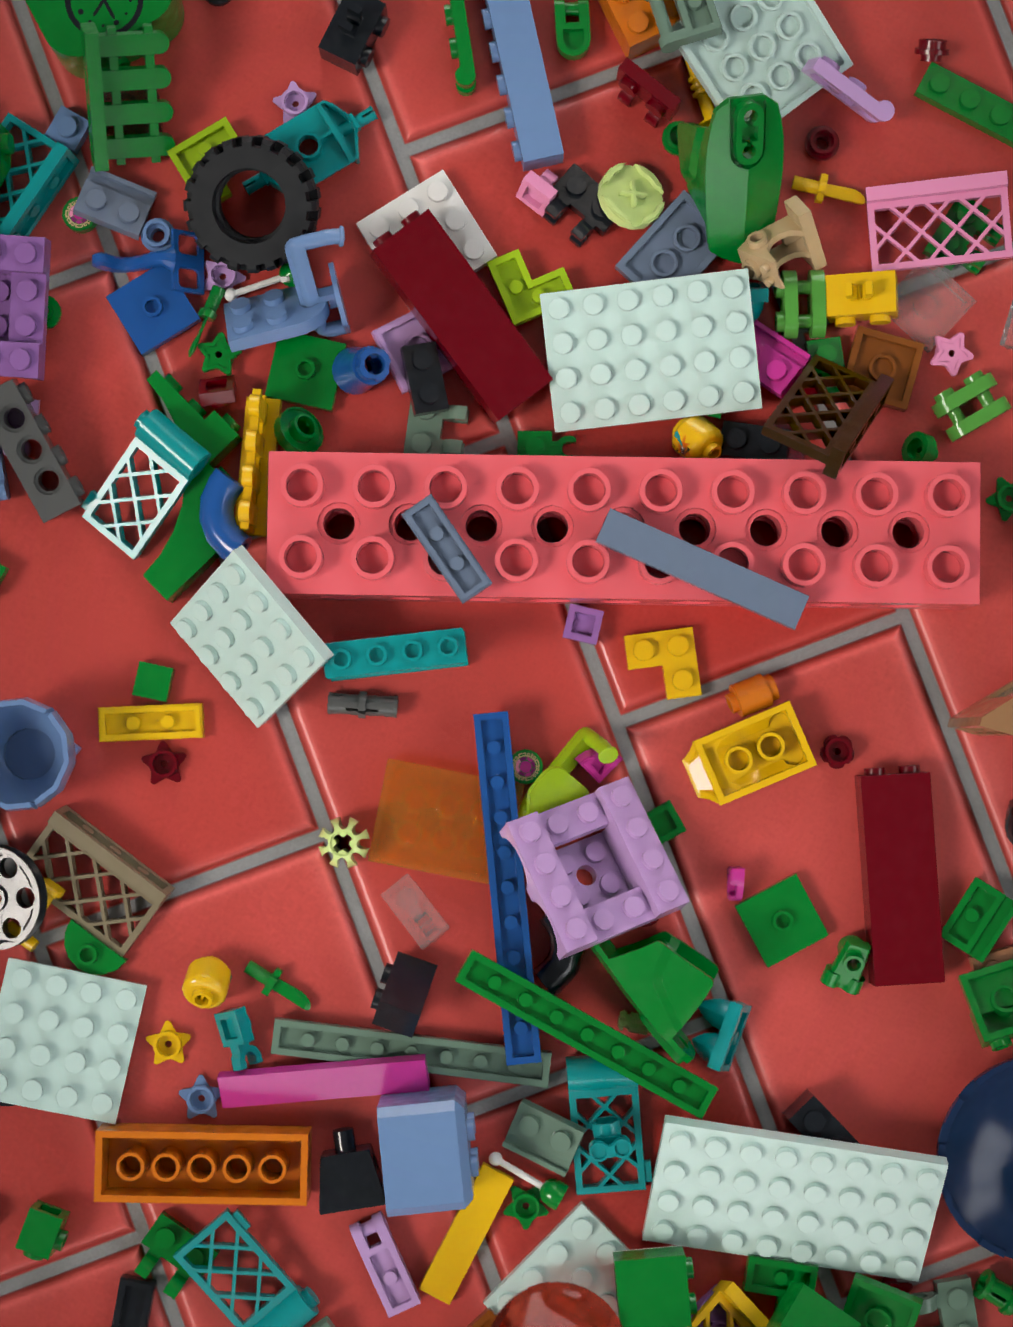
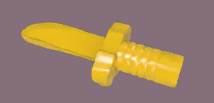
(821, 189)

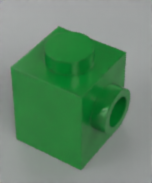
(43, 1231)

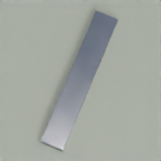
(702, 569)

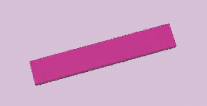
(324, 1081)

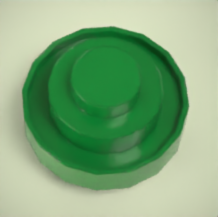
(298, 430)

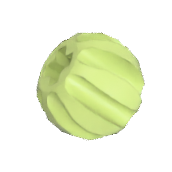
(354, 843)

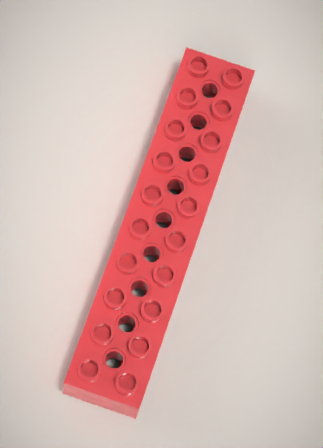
(719, 493)

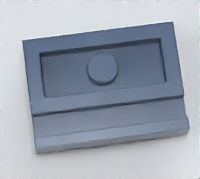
(115, 203)

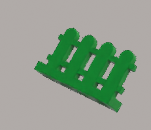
(126, 78)

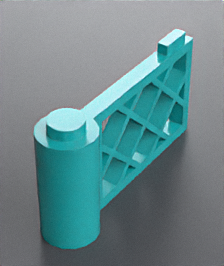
(165, 446)
(593, 1080)
(287, 1308)

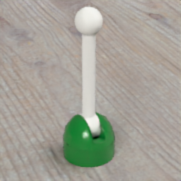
(284, 276)
(551, 1190)

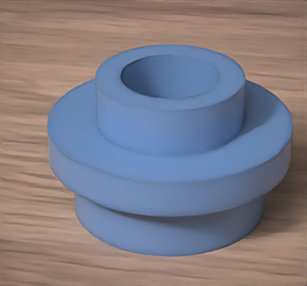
(150, 228)

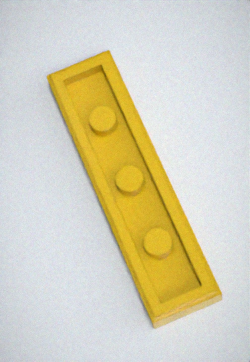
(466, 1234)

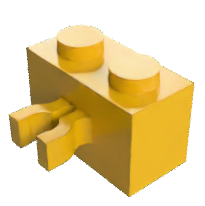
(862, 298)

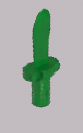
(208, 313)
(272, 981)

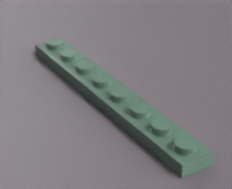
(443, 1055)

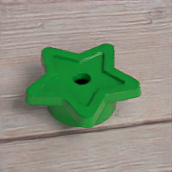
(210, 349)
(998, 499)
(516, 1208)

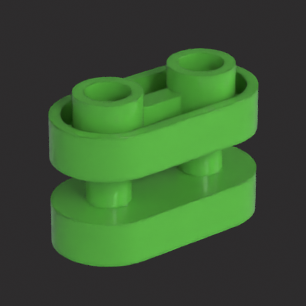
(788, 319)
(977, 386)

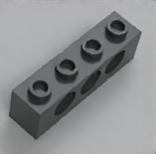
(46, 501)

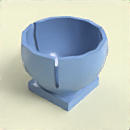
(34, 754)

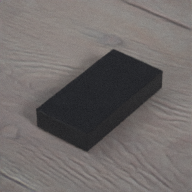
(134, 1301)

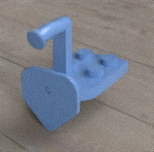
(294, 310)

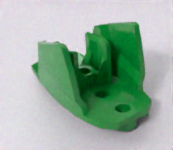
(731, 187)
(664, 985)

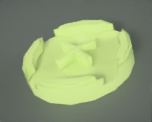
(631, 196)

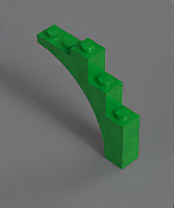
(187, 551)

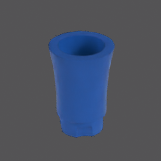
(350, 368)

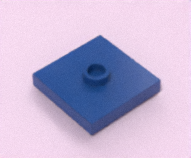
(152, 310)

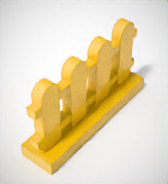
(253, 472)

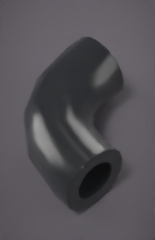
(557, 973)

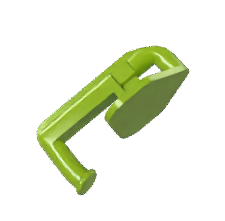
(555, 783)

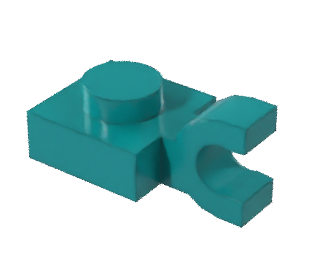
(236, 1033)

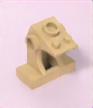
(798, 240)

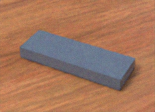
(446, 549)

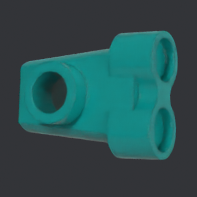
(608, 1139)

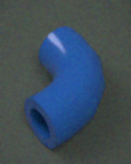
(217, 514)

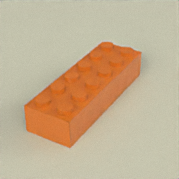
(203, 1164)

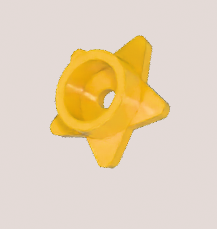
(158, 1042)

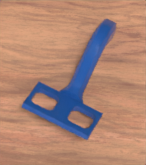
(170, 259)

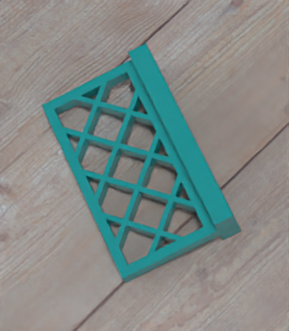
(43, 184)

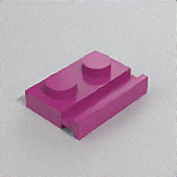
(778, 360)

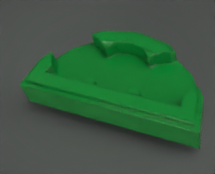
(89, 952)

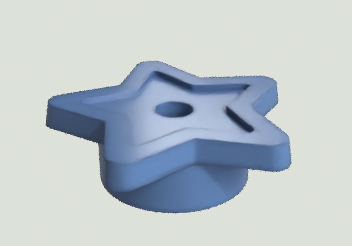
(196, 1106)

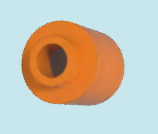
(752, 694)

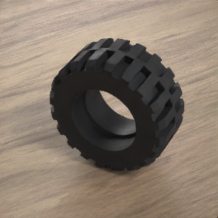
(206, 212)

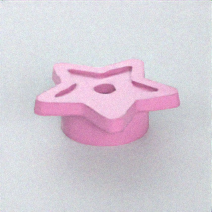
(942, 349)

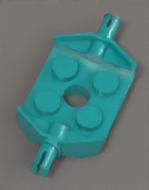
(331, 129)

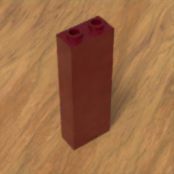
(459, 314)
(899, 876)

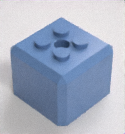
(427, 1151)

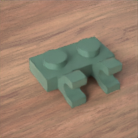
(425, 432)
(953, 1300)

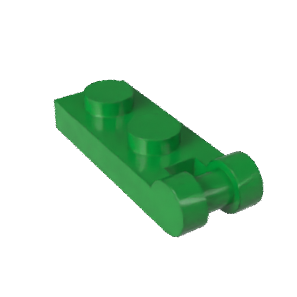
(461, 47)

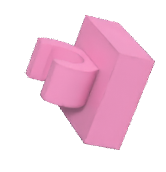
(538, 190)

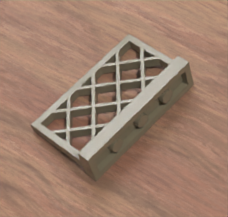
(116, 861)

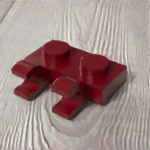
(637, 82)

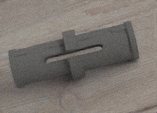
(362, 704)

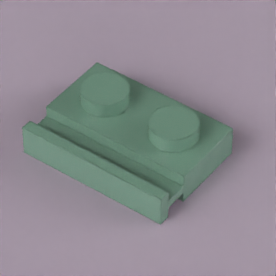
(544, 1137)

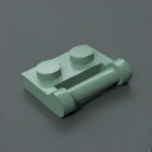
(698, 21)

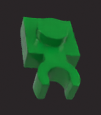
(541, 443)

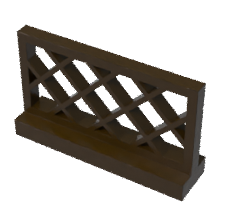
(850, 423)

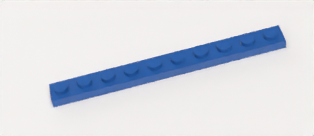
(505, 874)

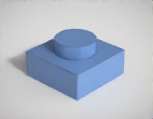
(68, 129)

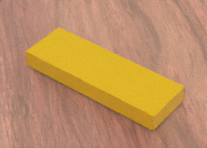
(151, 722)

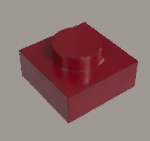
(217, 391)

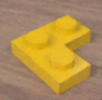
(672, 651)

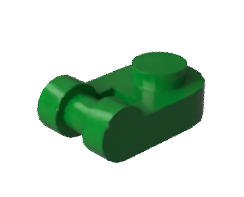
(572, 37)

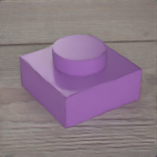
(583, 624)

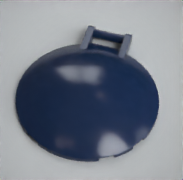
(980, 1158)

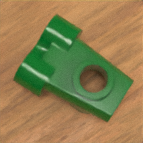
(848, 965)

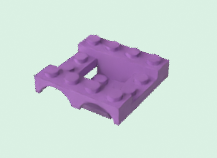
(23, 305)

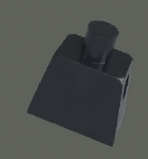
(349, 1175)

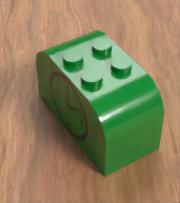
(62, 18)

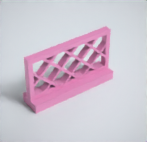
(942, 192)

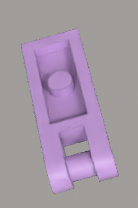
(849, 91)
(385, 1265)

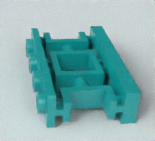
(397, 654)

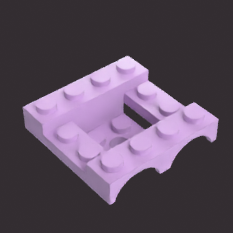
(626, 860)

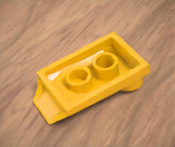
(748, 755)

